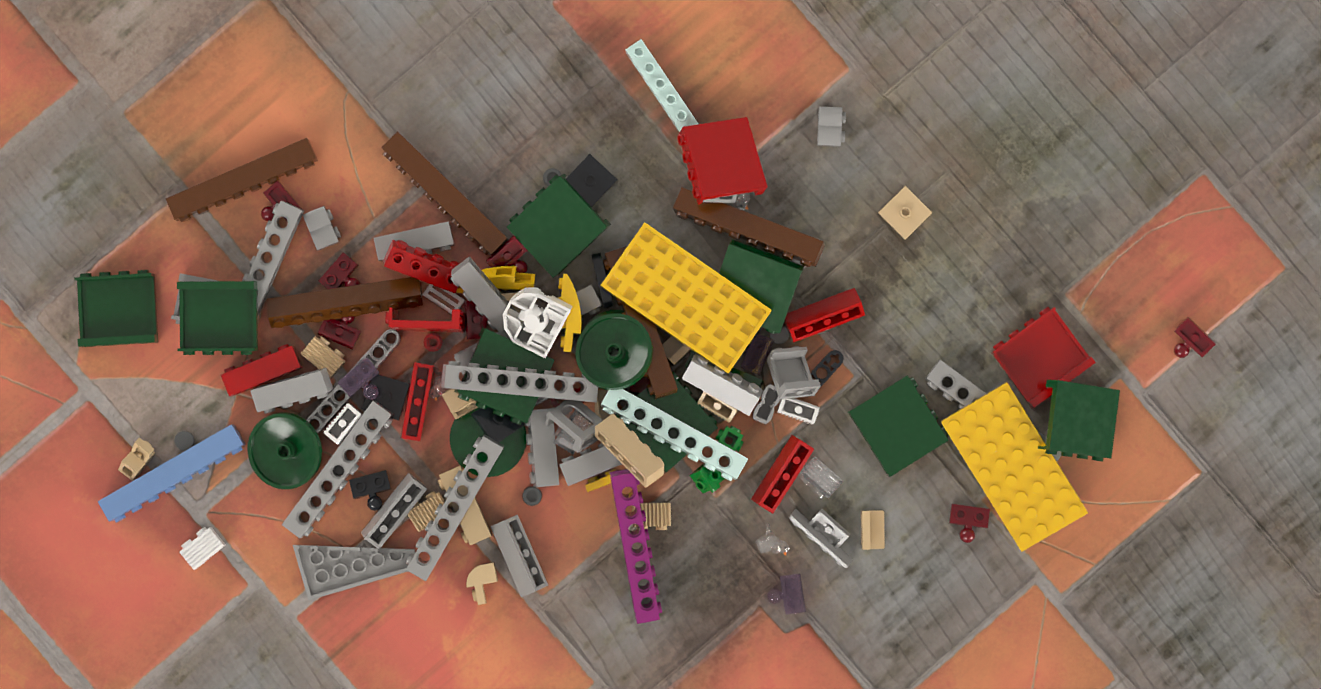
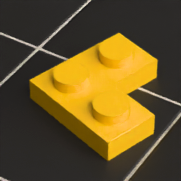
(595, 483)

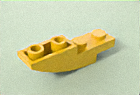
(507, 278)
(574, 320)

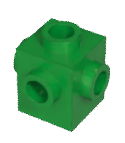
(734, 434)
(706, 479)

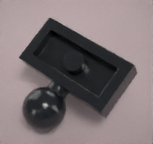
(369, 486)

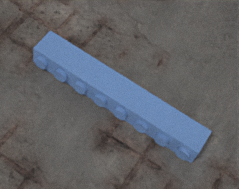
(171, 473)

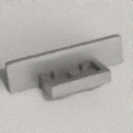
(824, 532)

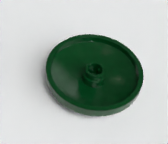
(614, 351)
(464, 435)
(284, 450)

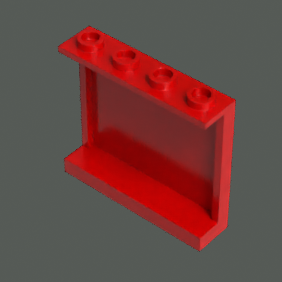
(721, 159)
(456, 325)
(1040, 354)

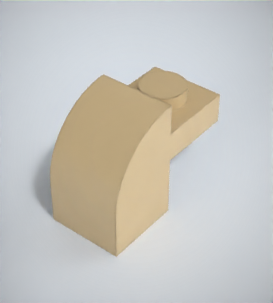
(137, 459)
(481, 575)

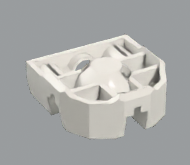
(539, 341)

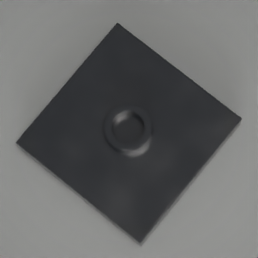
(591, 180)
(391, 394)
(494, 425)

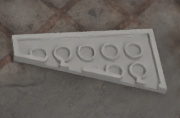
(341, 568)

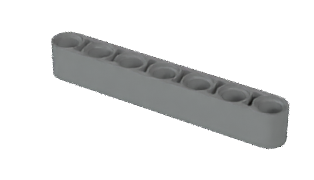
(331, 398)

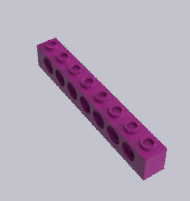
(651, 610)

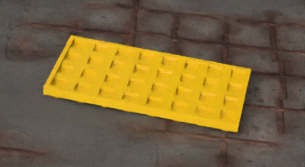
(686, 298)
(1014, 474)

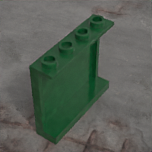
(557, 225)
(765, 278)
(117, 309)
(218, 317)
(502, 352)
(680, 406)
(1081, 420)
(899, 425)

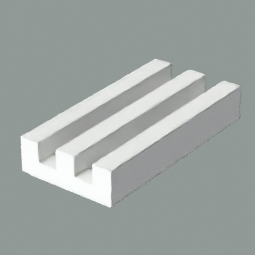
(457, 306)

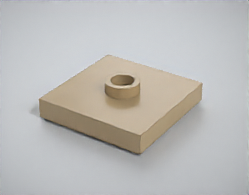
(905, 213)

